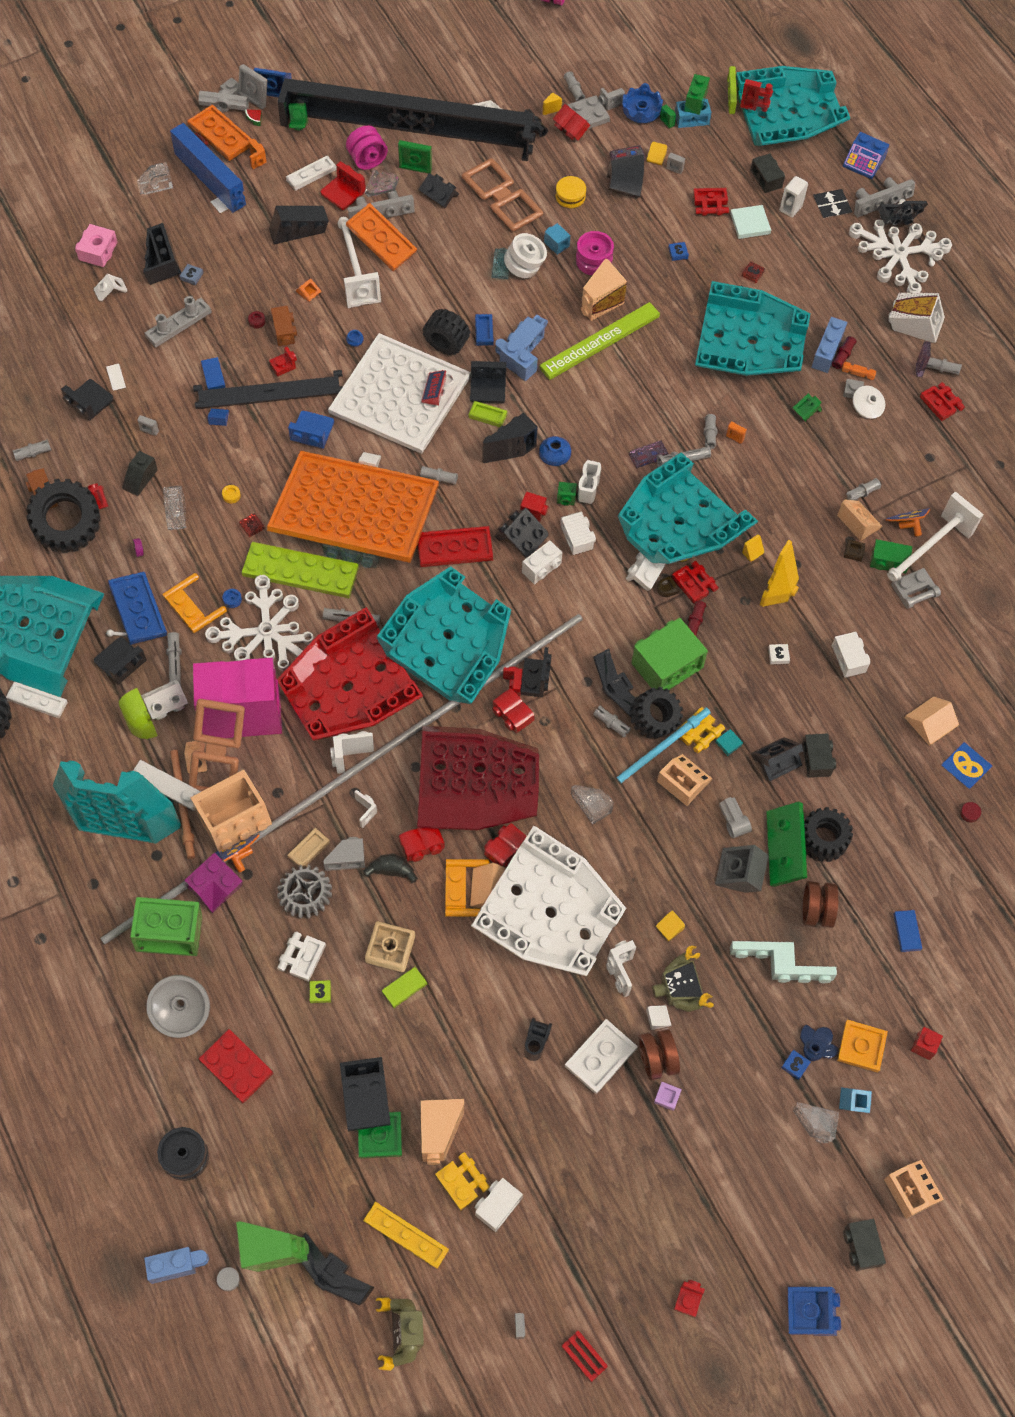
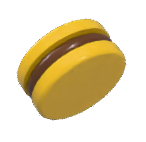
(570, 192)

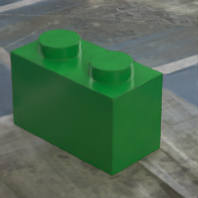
(697, 94)
(889, 555)

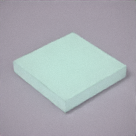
(750, 221)

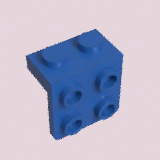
(311, 429)

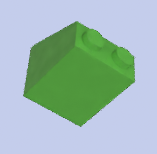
(269, 1248)

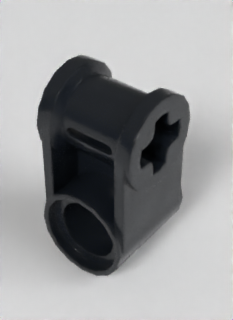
(538, 1036)

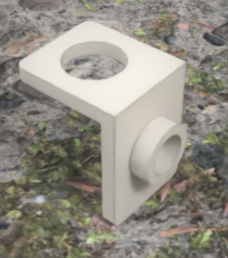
(107, 284)
(368, 802)

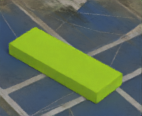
(732, 94)

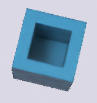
(557, 238)
(855, 1100)

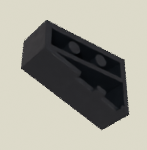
(297, 222)
(160, 255)

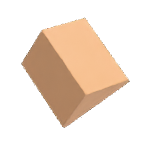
(858, 519)
(933, 719)
(483, 882)

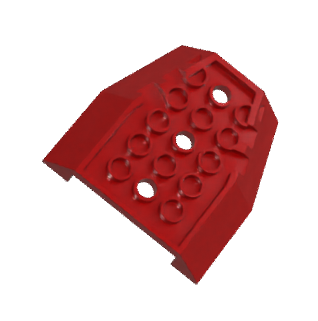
(340, 657)

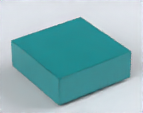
(729, 742)

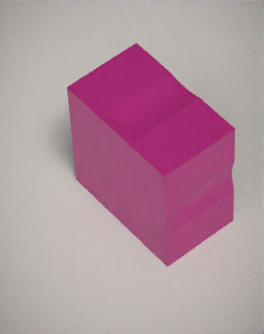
(242, 683)

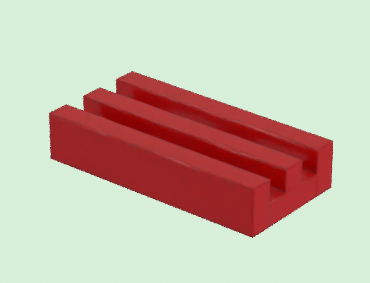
(571, 1340)

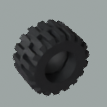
(446, 331)
(666, 703)
(833, 822)

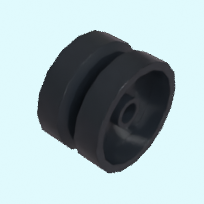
(186, 1166)

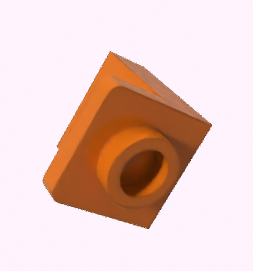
(258, 155)

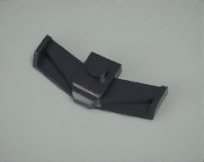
(614, 686)
(331, 1277)

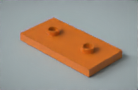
(220, 132)
(381, 237)

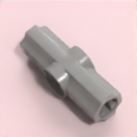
(223, 100)

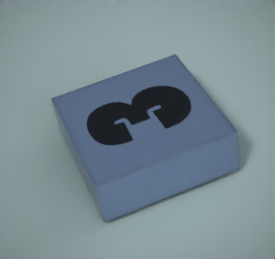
(191, 274)

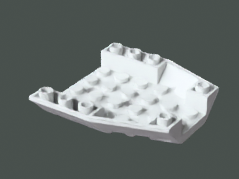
(554, 879)

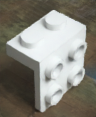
(350, 744)
(620, 954)

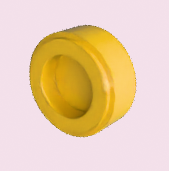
(231, 494)

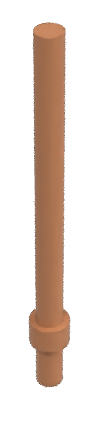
(187, 837)

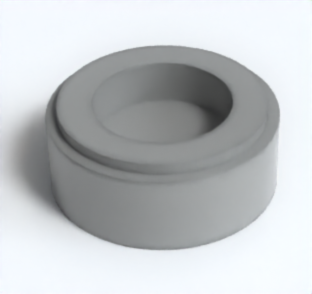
(228, 1279)

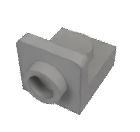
(611, 99)

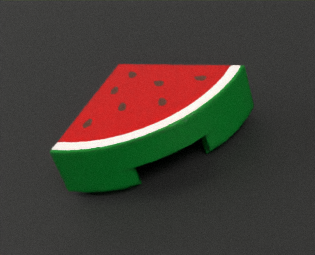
(254, 116)

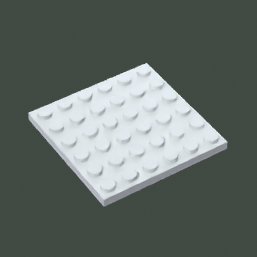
(388, 393)

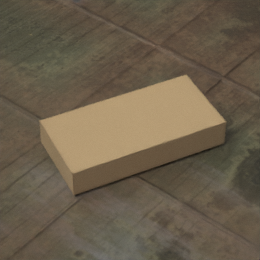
(308, 848)

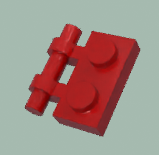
(751, 94)
(710, 196)
(939, 404)
(691, 585)

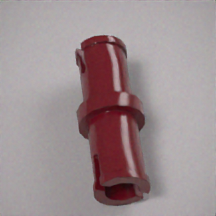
(844, 352)
(695, 618)

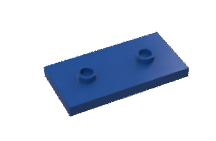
(137, 608)

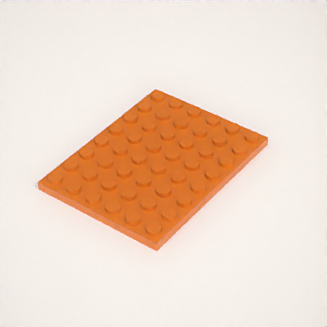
(354, 506)

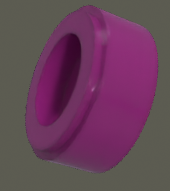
(138, 548)

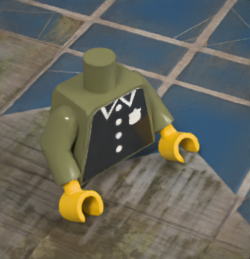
(682, 984)
(407, 1331)

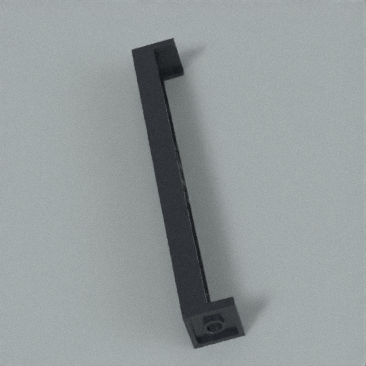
(409, 114)

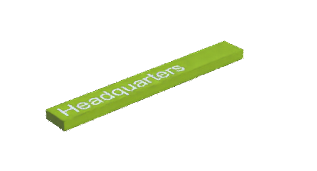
(599, 341)

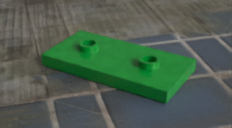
(786, 844)

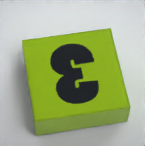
(320, 991)

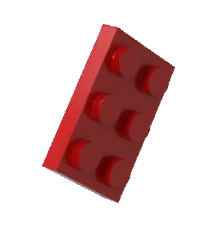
(236, 1066)

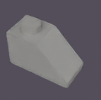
(346, 855)

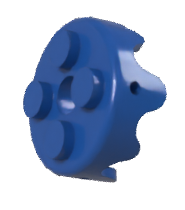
(642, 97)

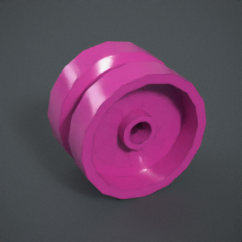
(366, 147)
(593, 250)

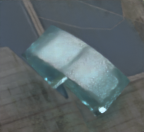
(499, 268)

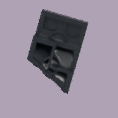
(626, 175)

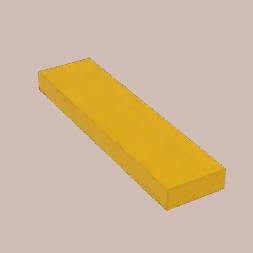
(406, 1235)

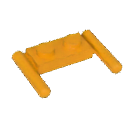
(187, 609)
(457, 886)

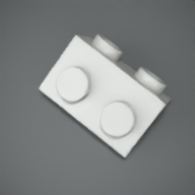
(644, 571)

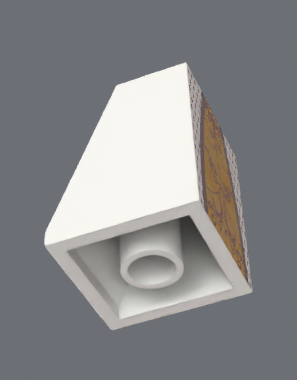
(918, 315)

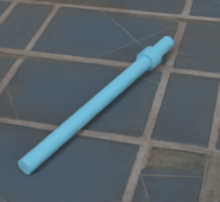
(692, 722)

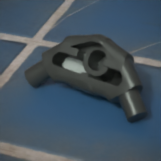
(391, 865)

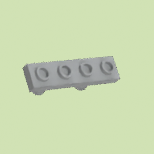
(891, 195)
(388, 208)
(169, 327)

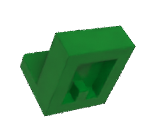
(298, 116)
(807, 406)
(566, 493)

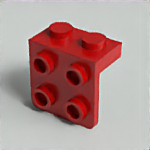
(345, 187)

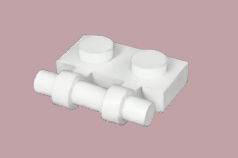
(306, 959)

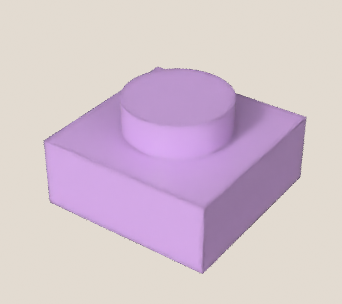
(667, 1096)

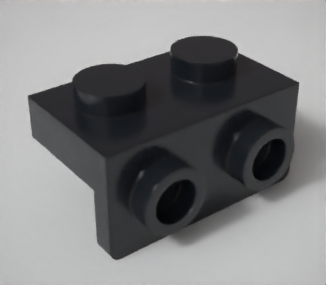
(438, 190)

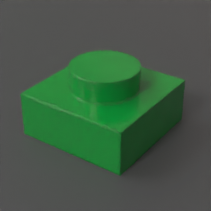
(667, 116)

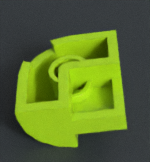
(137, 715)

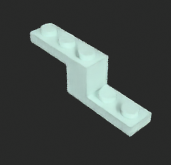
(782, 961)

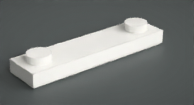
(168, 785)

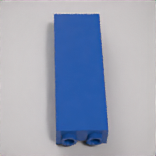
(208, 167)

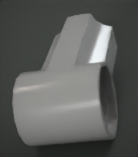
(736, 822)

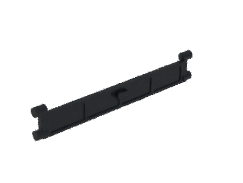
(268, 392)

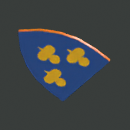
(913, 516)
(238, 852)

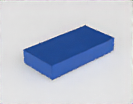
(484, 329)
(213, 373)
(907, 931)

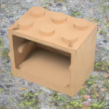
(231, 810)

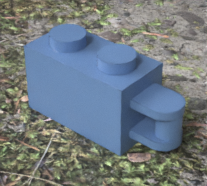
(529, 332)
(516, 358)
(174, 1264)

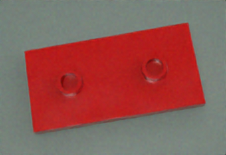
(455, 546)

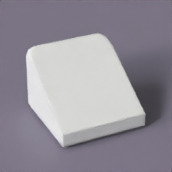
(369, 459)
(658, 1017)

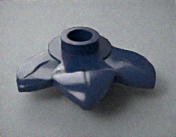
(818, 1040)

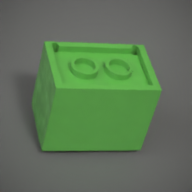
(669, 655)
(166, 926)

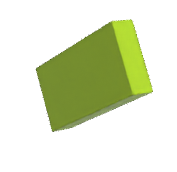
(487, 414)
(404, 987)

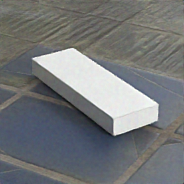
(311, 173)
(36, 699)

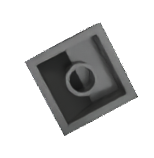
(742, 868)

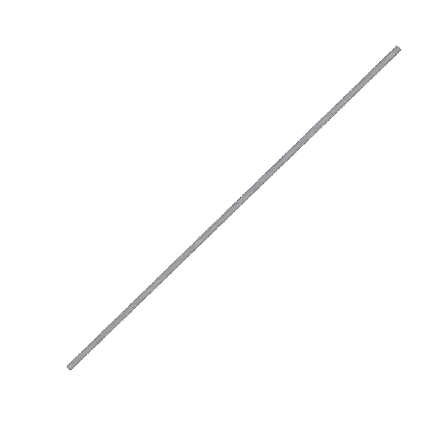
(367, 761)

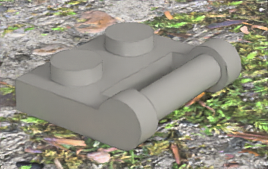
(914, 583)

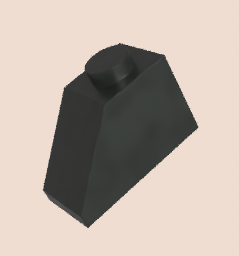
(139, 473)

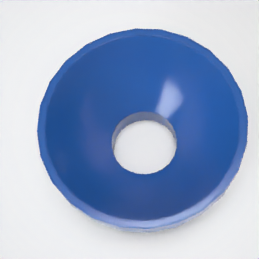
(552, 456)

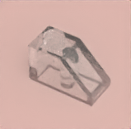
(155, 179)
(174, 507)
(592, 802)
(817, 1121)

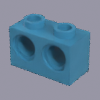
(688, 119)

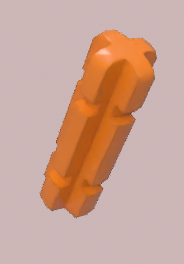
(859, 370)

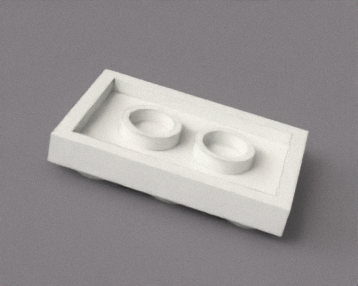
(601, 1056)

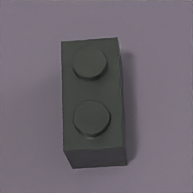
(767, 173)
(818, 755)
(864, 1245)

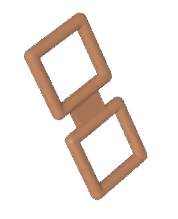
(502, 194)
(215, 746)

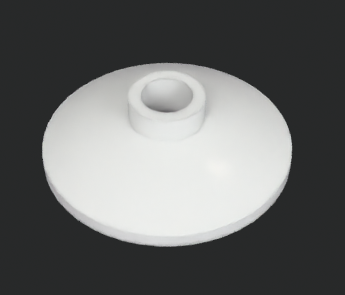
(864, 405)

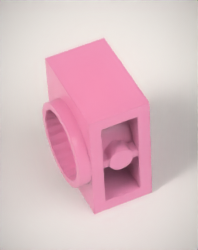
(96, 245)

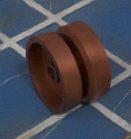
(820, 904)
(659, 1054)

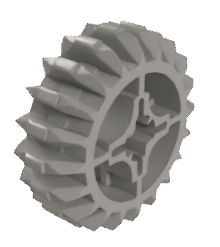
(288, 900)

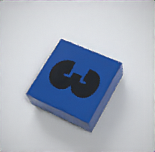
(678, 251)
(796, 1064)

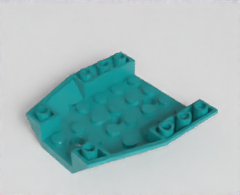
(795, 91)
(751, 315)
(675, 495)
(32, 652)
(459, 663)
(125, 811)

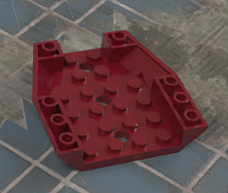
(473, 799)

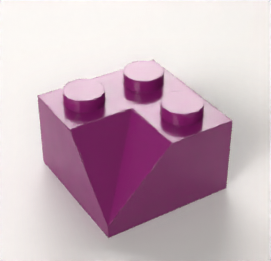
(213, 882)

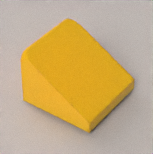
(552, 104)
(657, 153)
(753, 548)
(670, 925)

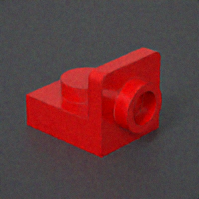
(284, 362)
(98, 492)
(515, 676)
(689, 1298)

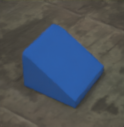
(218, 417)

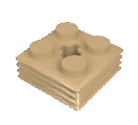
(383, 936)

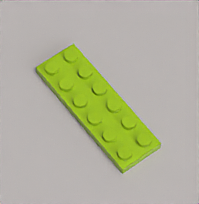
(301, 569)

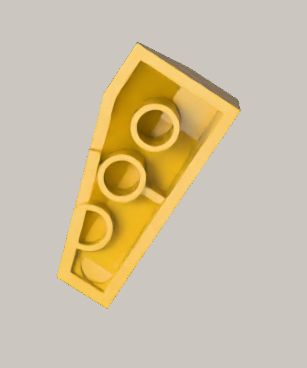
(783, 579)

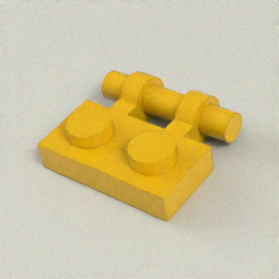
(693, 735)
(457, 1186)

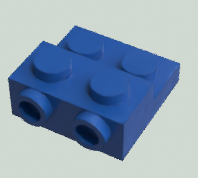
(813, 1311)

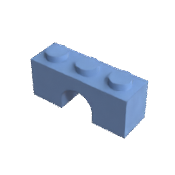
(829, 344)

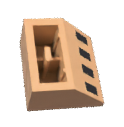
(683, 779)
(913, 1189)

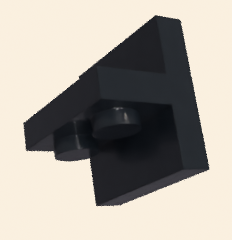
(778, 758)

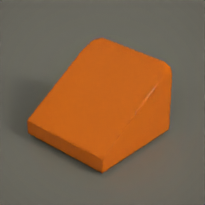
(308, 290)

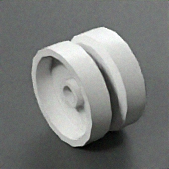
(525, 255)

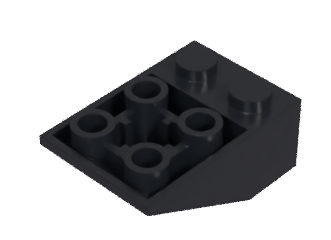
(510, 440)
(365, 1094)

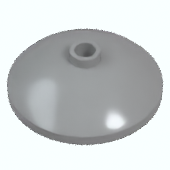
(168, 1015)

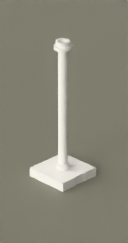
(359, 288)
(958, 514)

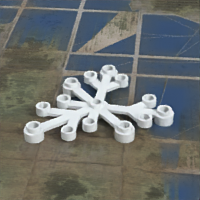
(900, 251)
(264, 603)

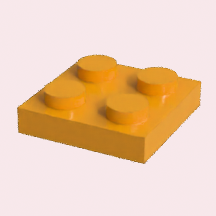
(862, 1046)

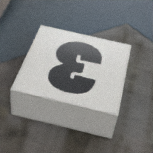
(779, 654)

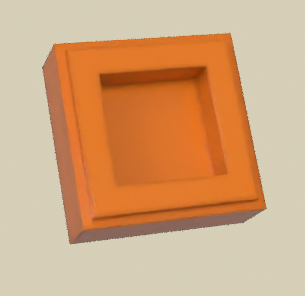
(736, 432)

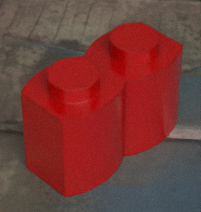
(571, 122)
(513, 711)
(421, 842)
(505, 845)

